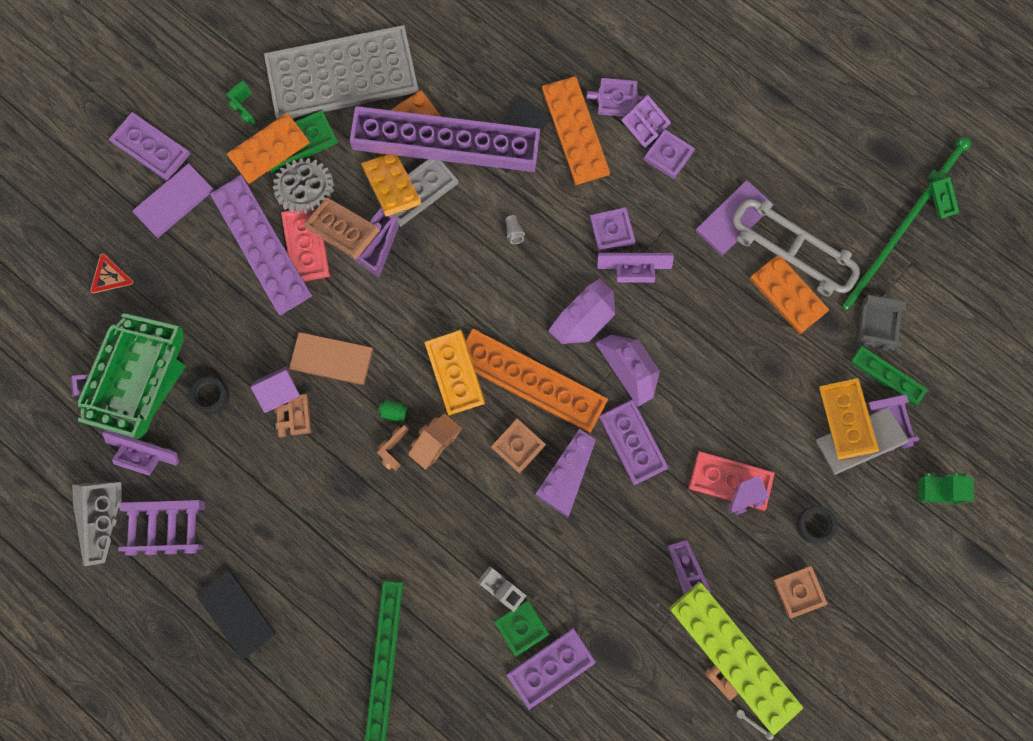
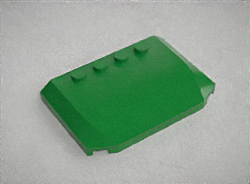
(130, 375)

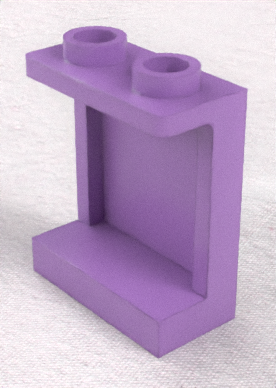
(898, 409)

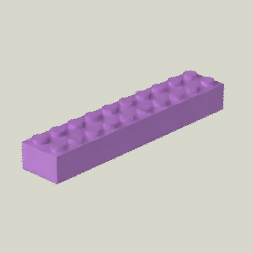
(444, 139)

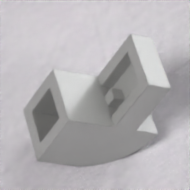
(501, 589)

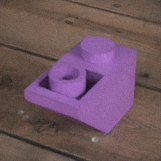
(746, 494)

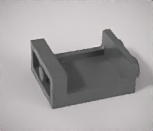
(880, 323)

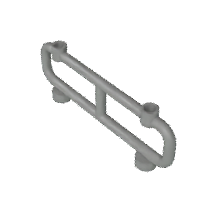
(826, 285)

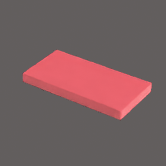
(305, 247)
(721, 476)

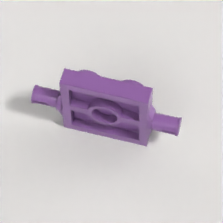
(616, 96)

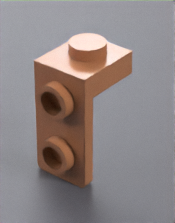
(388, 461)

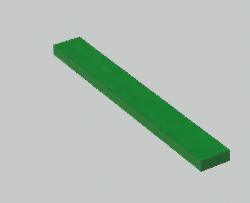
(384, 661)

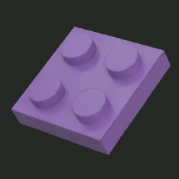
(669, 154)
(612, 229)

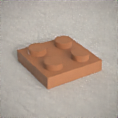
(518, 446)
(800, 592)

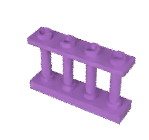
(152, 510)

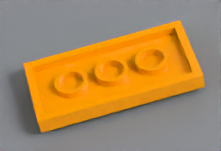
(391, 184)
(455, 372)
(848, 419)

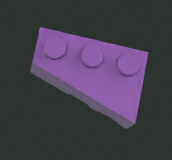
(376, 252)

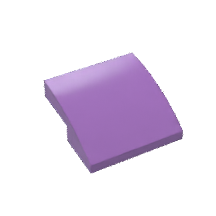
(645, 121)

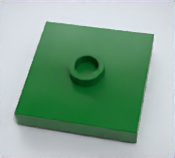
(521, 628)

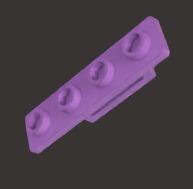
(635, 266)
(138, 454)

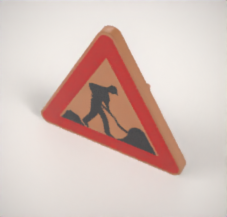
(108, 276)

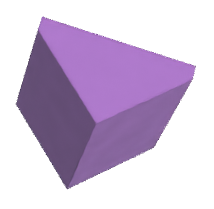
(275, 389)

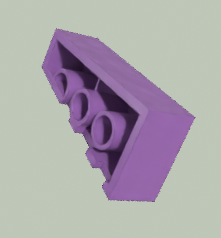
(565, 478)

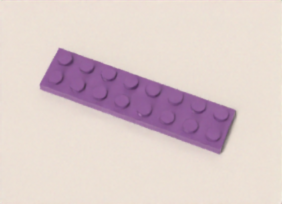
(261, 245)

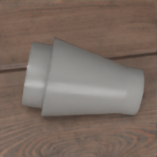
(514, 231)

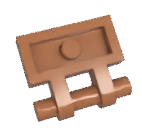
(299, 417)

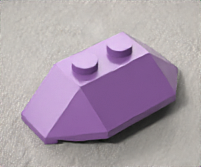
(585, 315)
(631, 365)

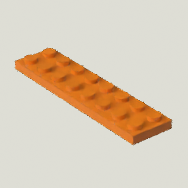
(535, 382)

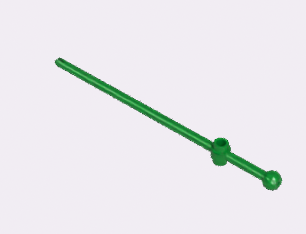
(962, 144)

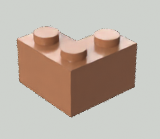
(434, 440)

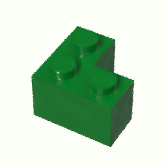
(952, 489)

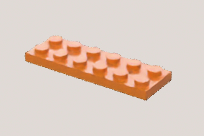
(575, 130)

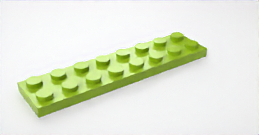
(736, 658)

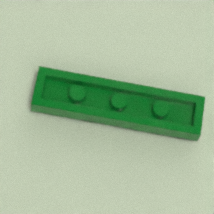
(888, 375)

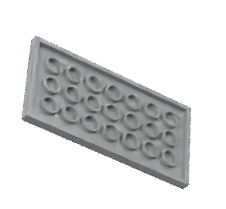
(341, 72)

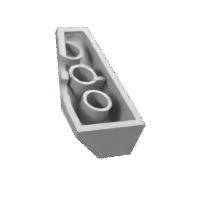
(95, 516)

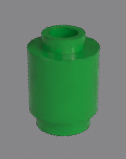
(393, 410)

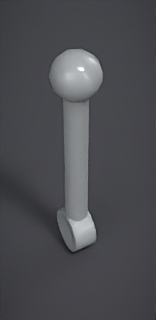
(740, 714)

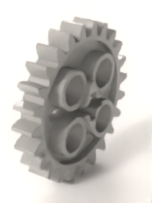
(303, 186)

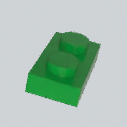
(944, 197)

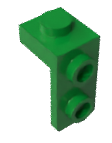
(236, 96)

